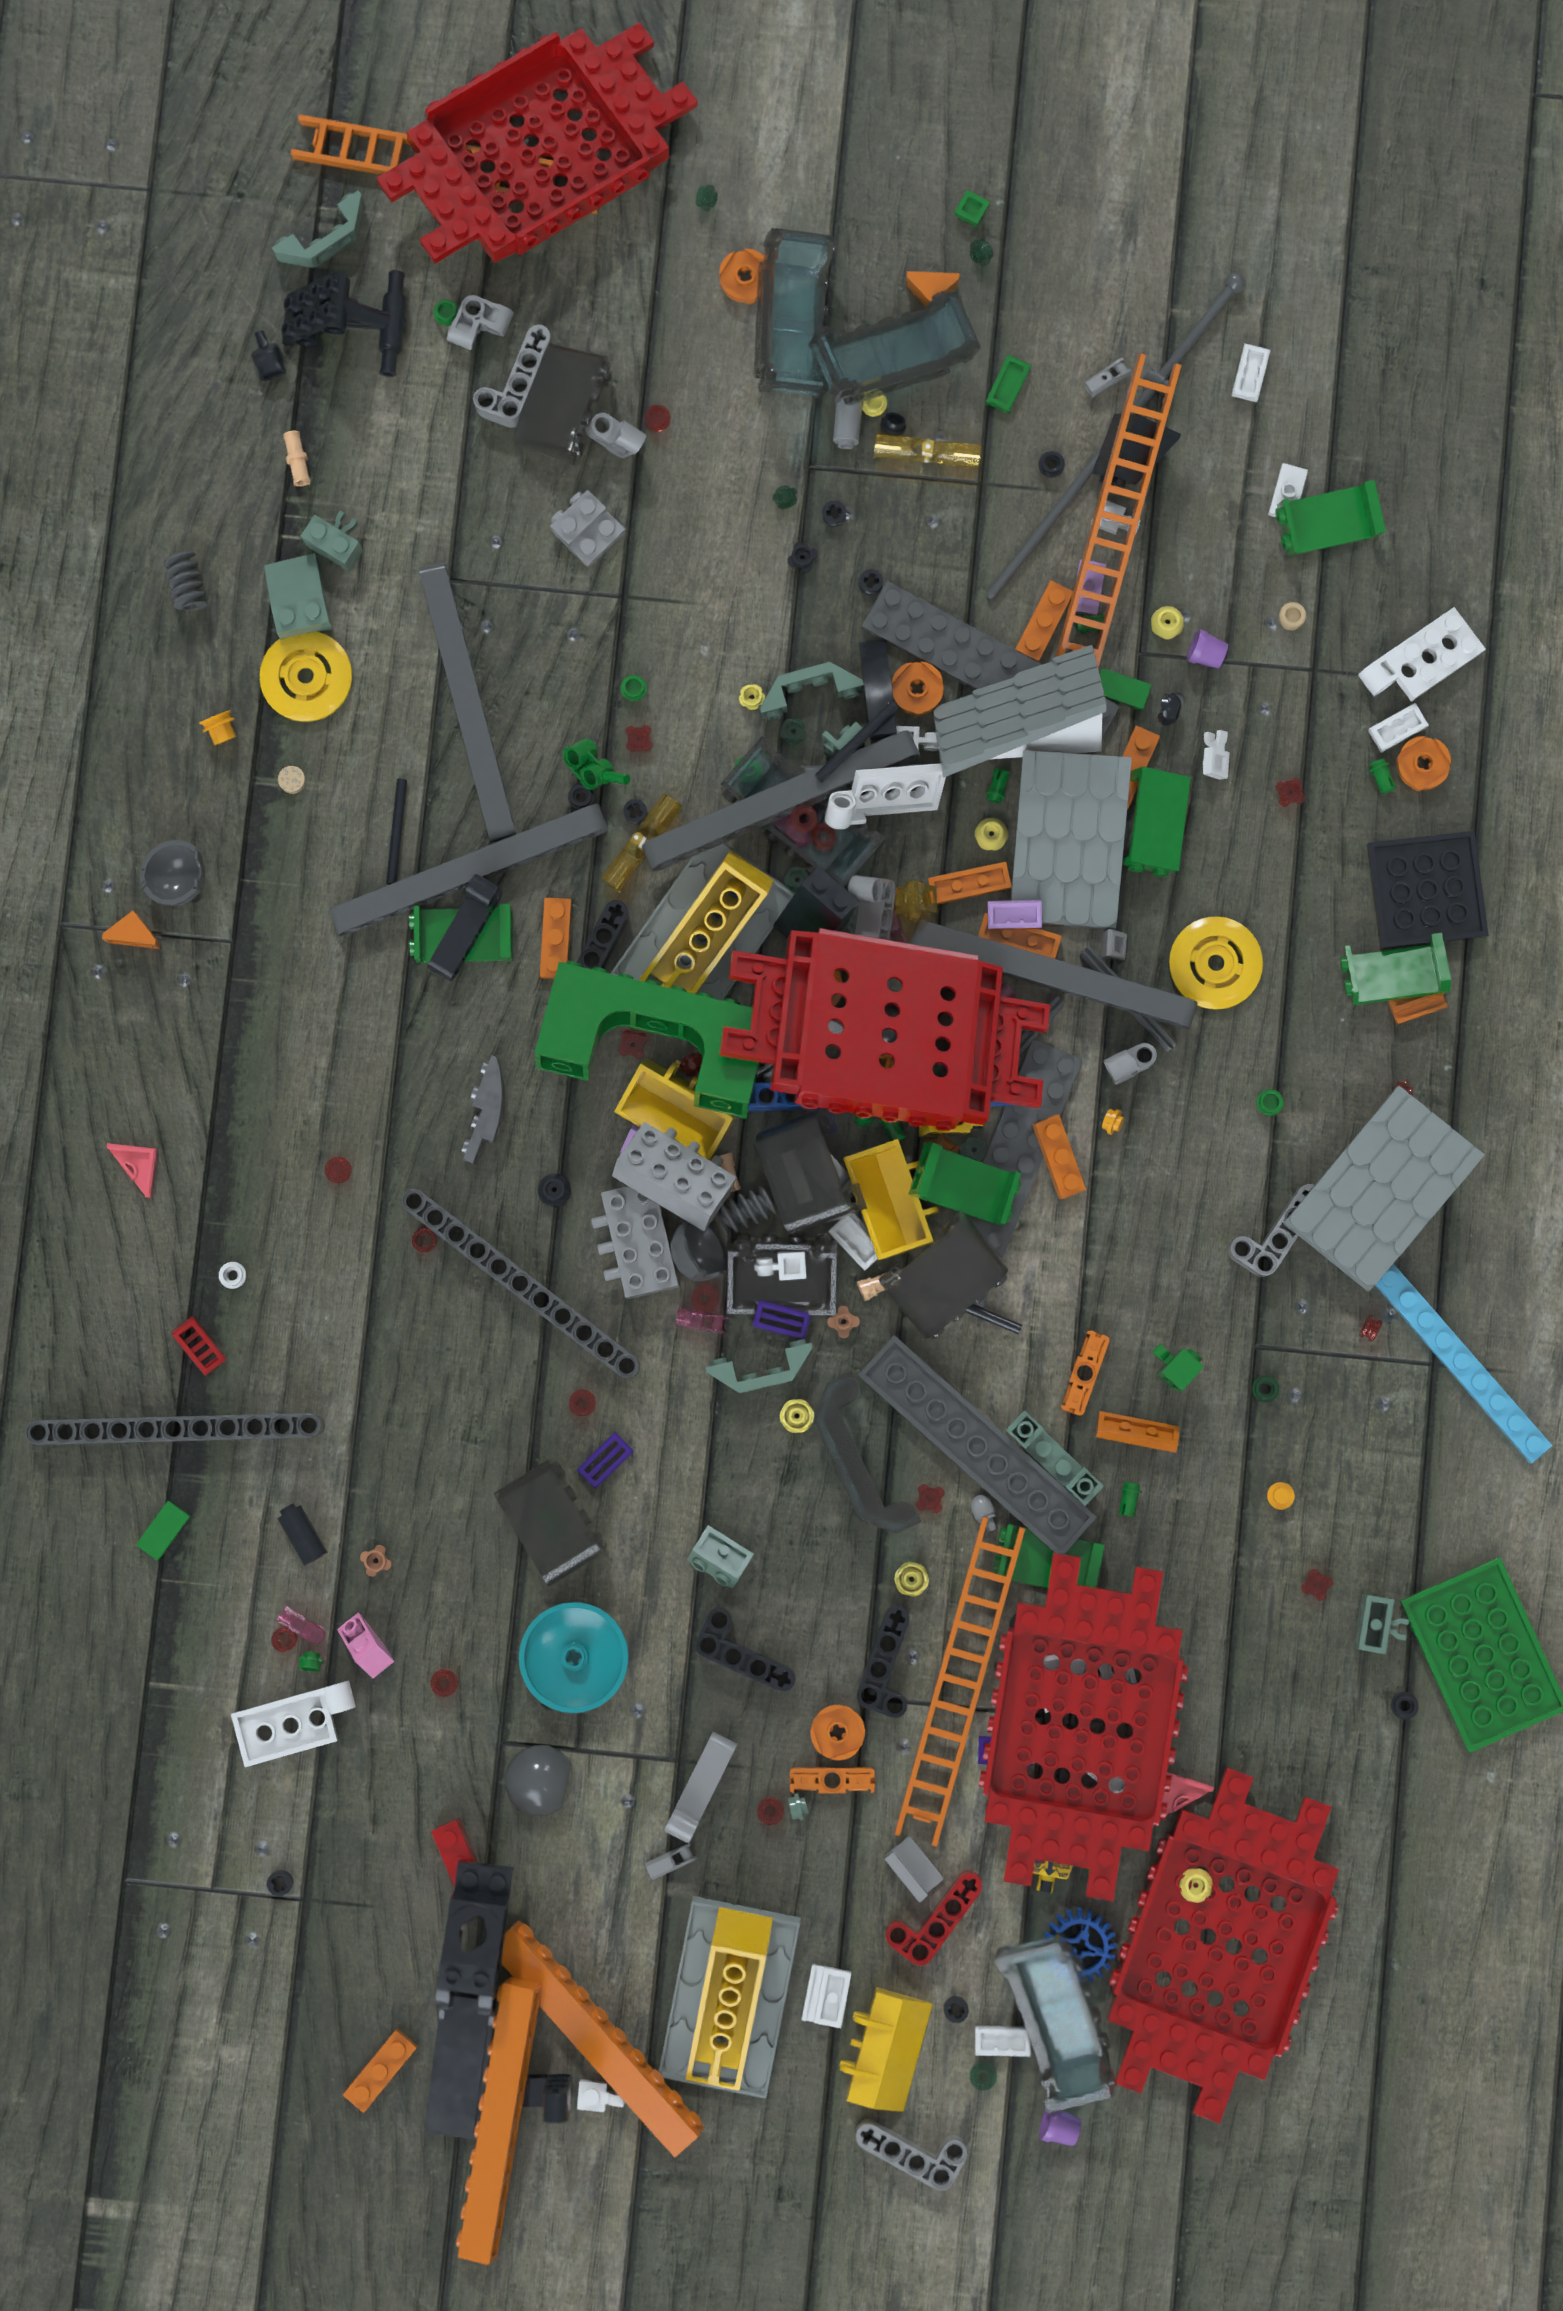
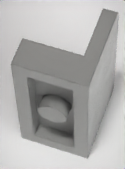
(913, 1868)

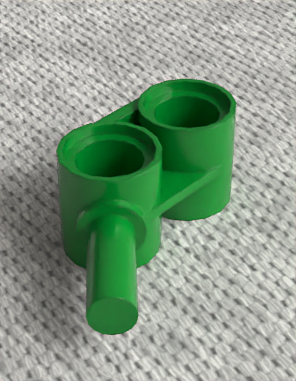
(591, 772)

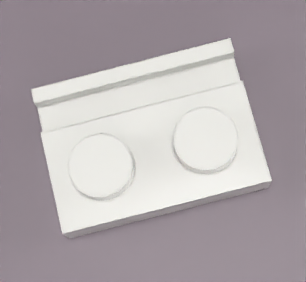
(826, 1995)

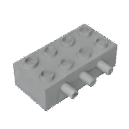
(674, 1175)
(638, 1243)

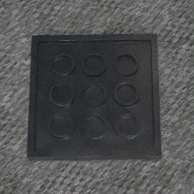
(1427, 889)

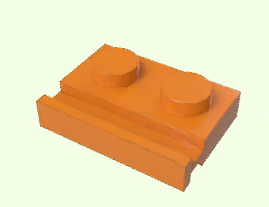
(1416, 1007)

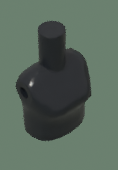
(267, 358)

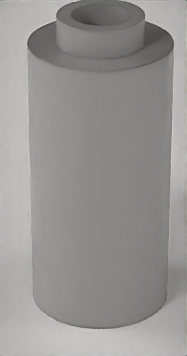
(847, 424)

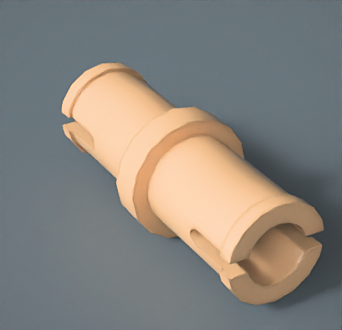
(296, 458)

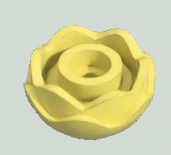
(1165, 630)
(989, 842)
(803, 1422)
(920, 1579)
(1198, 1876)

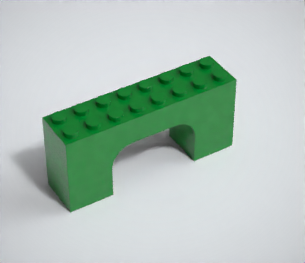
(592, 1002)

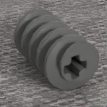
(183, 581)
(745, 1210)

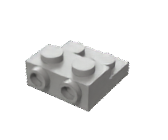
(586, 528)

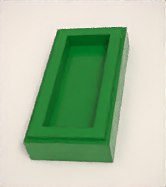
(1008, 384)
(1124, 689)
(163, 1530)

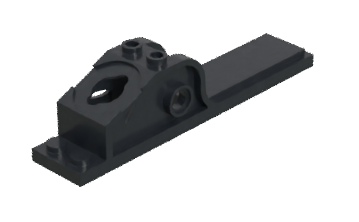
(467, 1999)

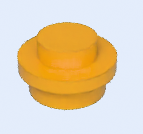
(1113, 1121)
(1280, 1495)

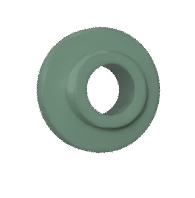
(798, 1807)

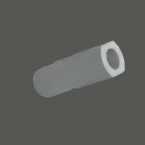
(1104, 379)
(666, 1863)

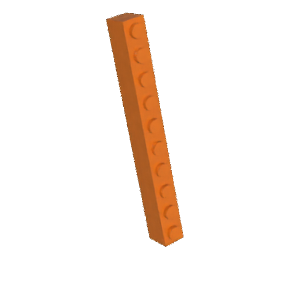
(601, 2041)
(499, 2120)

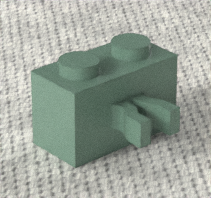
(333, 542)
(1375, 1623)

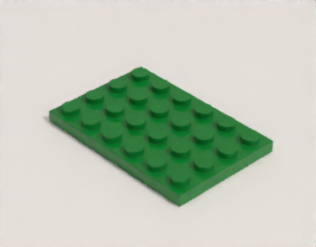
(1483, 1654)

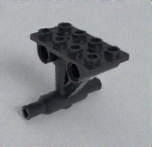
(329, 309)

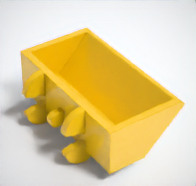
(668, 1102)
(892, 1216)
(887, 2050)

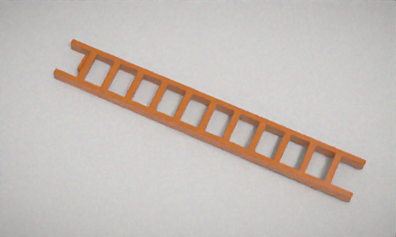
(374, 134)
(1100, 513)
(921, 1814)

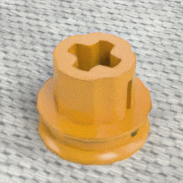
(219, 727)

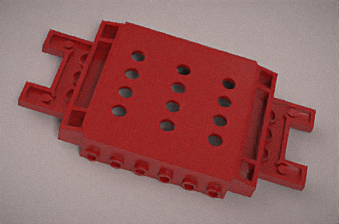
(600, 83)
(794, 1013)
(1067, 1819)
(1184, 2032)

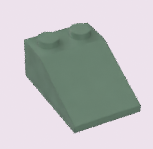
(297, 596)

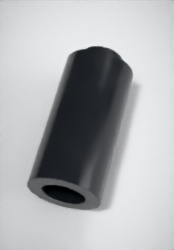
(301, 1534)

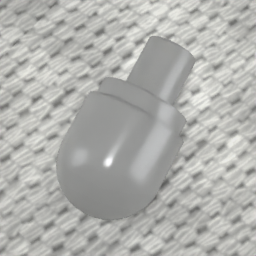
(982, 1506)

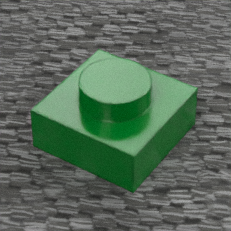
(971, 208)

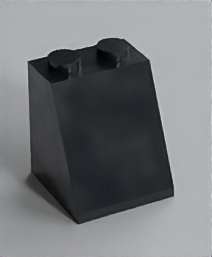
(1131, 450)
(816, 905)

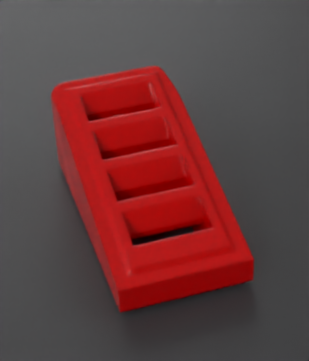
(181, 1329)

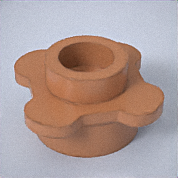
(835, 1321)
(383, 1562)

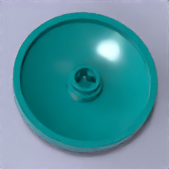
(573, 1657)

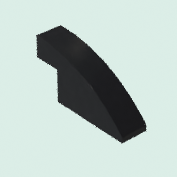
(877, 685)

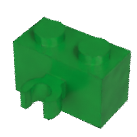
(1178, 1368)

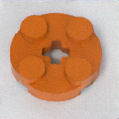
(730, 280)
(932, 688)
(1417, 777)
(851, 1739)

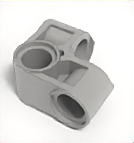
(491, 318)
(618, 437)
(1126, 1065)

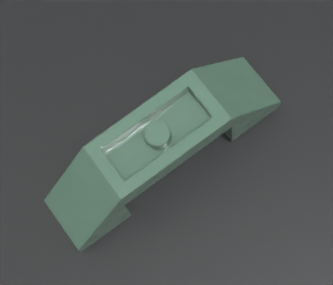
(291, 251)
(845, 683)
(796, 1357)
(1054, 1458)

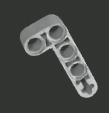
(519, 375)
(875, 905)
(1267, 1249)
(700, 1787)
(908, 2149)

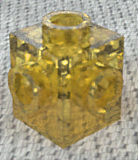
(915, 900)

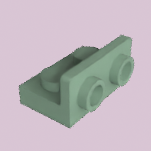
(832, 746)
(719, 1557)

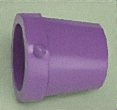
(1207, 650)
(1060, 2127)

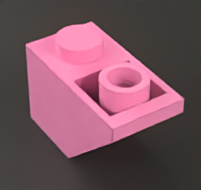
(365, 1646)

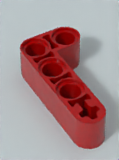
(938, 1914)

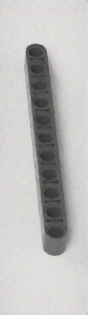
(467, 701)
(774, 803)
(457, 873)
(1061, 975)
(511, 1274)
(162, 1426)

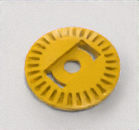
(313, 699)
(1209, 938)

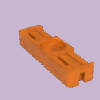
(1092, 1356)
(850, 1778)

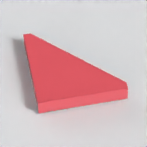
(138, 1164)
(1183, 1792)

